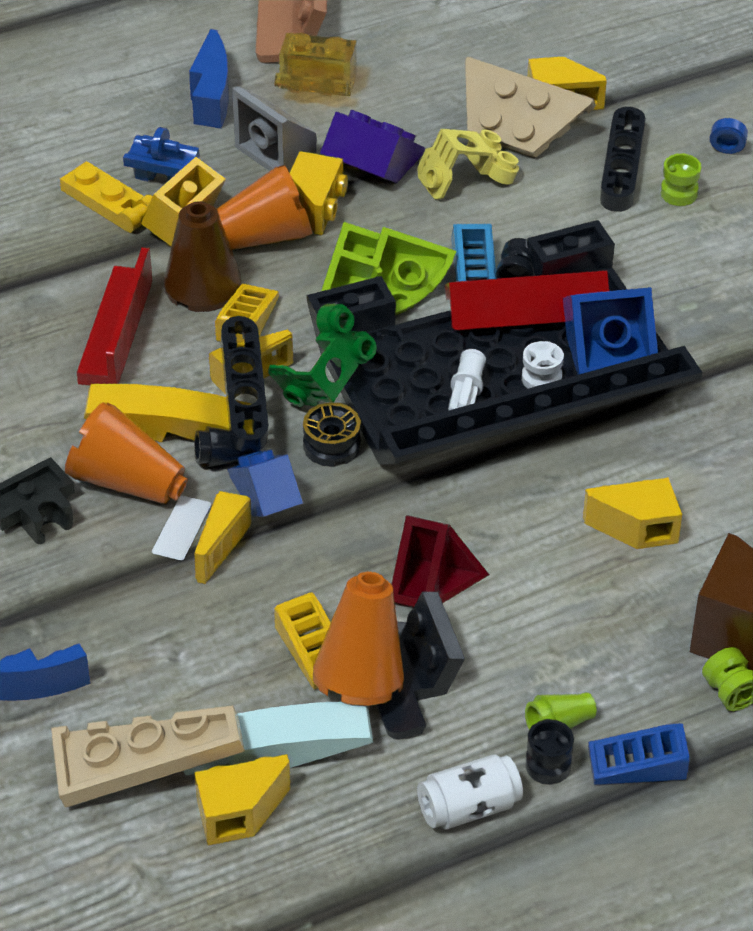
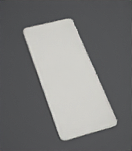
(181, 528)

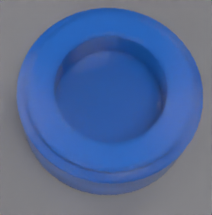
(728, 135)

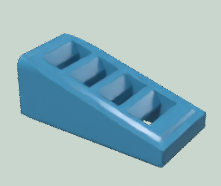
(473, 235)

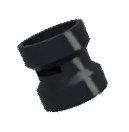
(515, 260)
(549, 751)

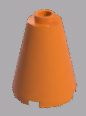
(265, 212)
(124, 458)
(362, 644)

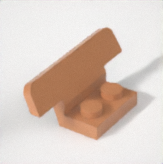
(284, 17)

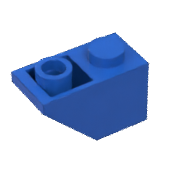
(266, 481)

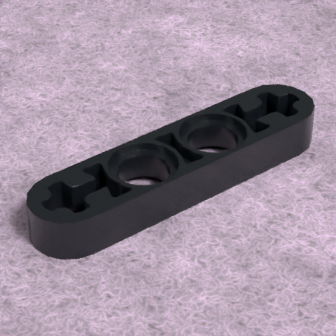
(622, 158)
(244, 383)

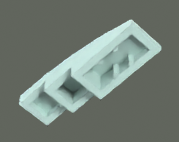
(300, 731)

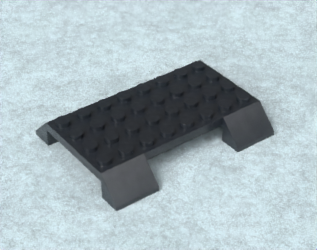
(407, 383)

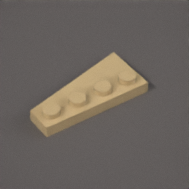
(124, 756)

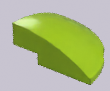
(405, 262)

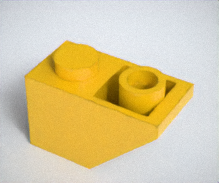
(319, 185)
(635, 512)
(240, 797)

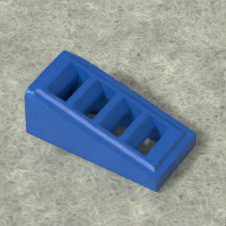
(651, 740)

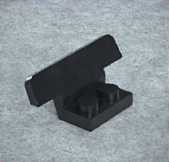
(429, 664)

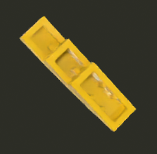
(164, 408)

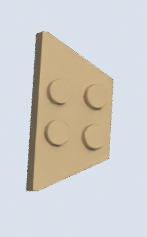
(519, 108)

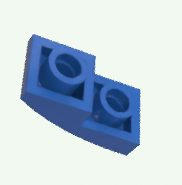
(28, 678)

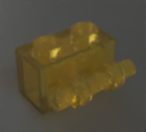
(317, 64)

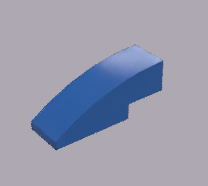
(210, 83)

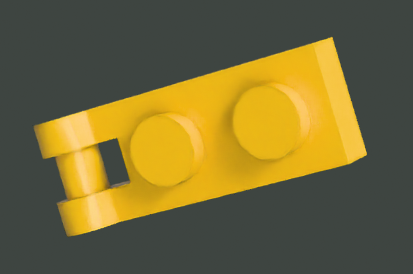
(106, 196)

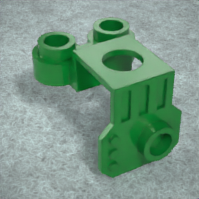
(340, 345)

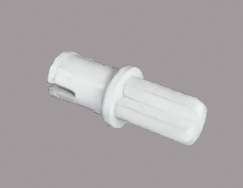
(467, 381)

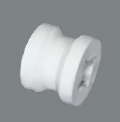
(541, 364)

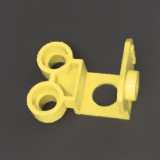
(482, 151)

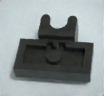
(36, 499)

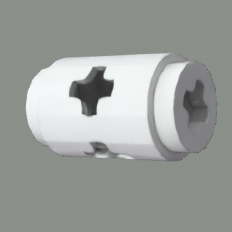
(450, 801)

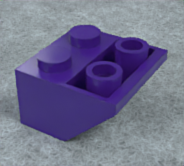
(371, 145)

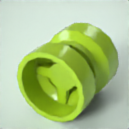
(680, 179)
(730, 675)

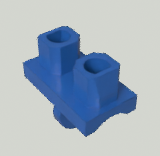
(158, 155)

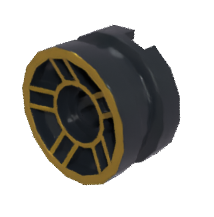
(331, 434)

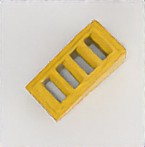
(248, 302)
(279, 341)
(222, 531)
(299, 617)

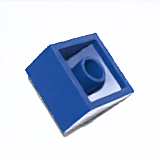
(609, 327)

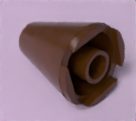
(201, 261)

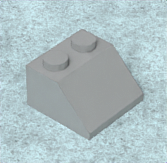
(269, 132)

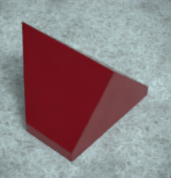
(433, 561)

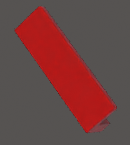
(518, 299)
(116, 323)

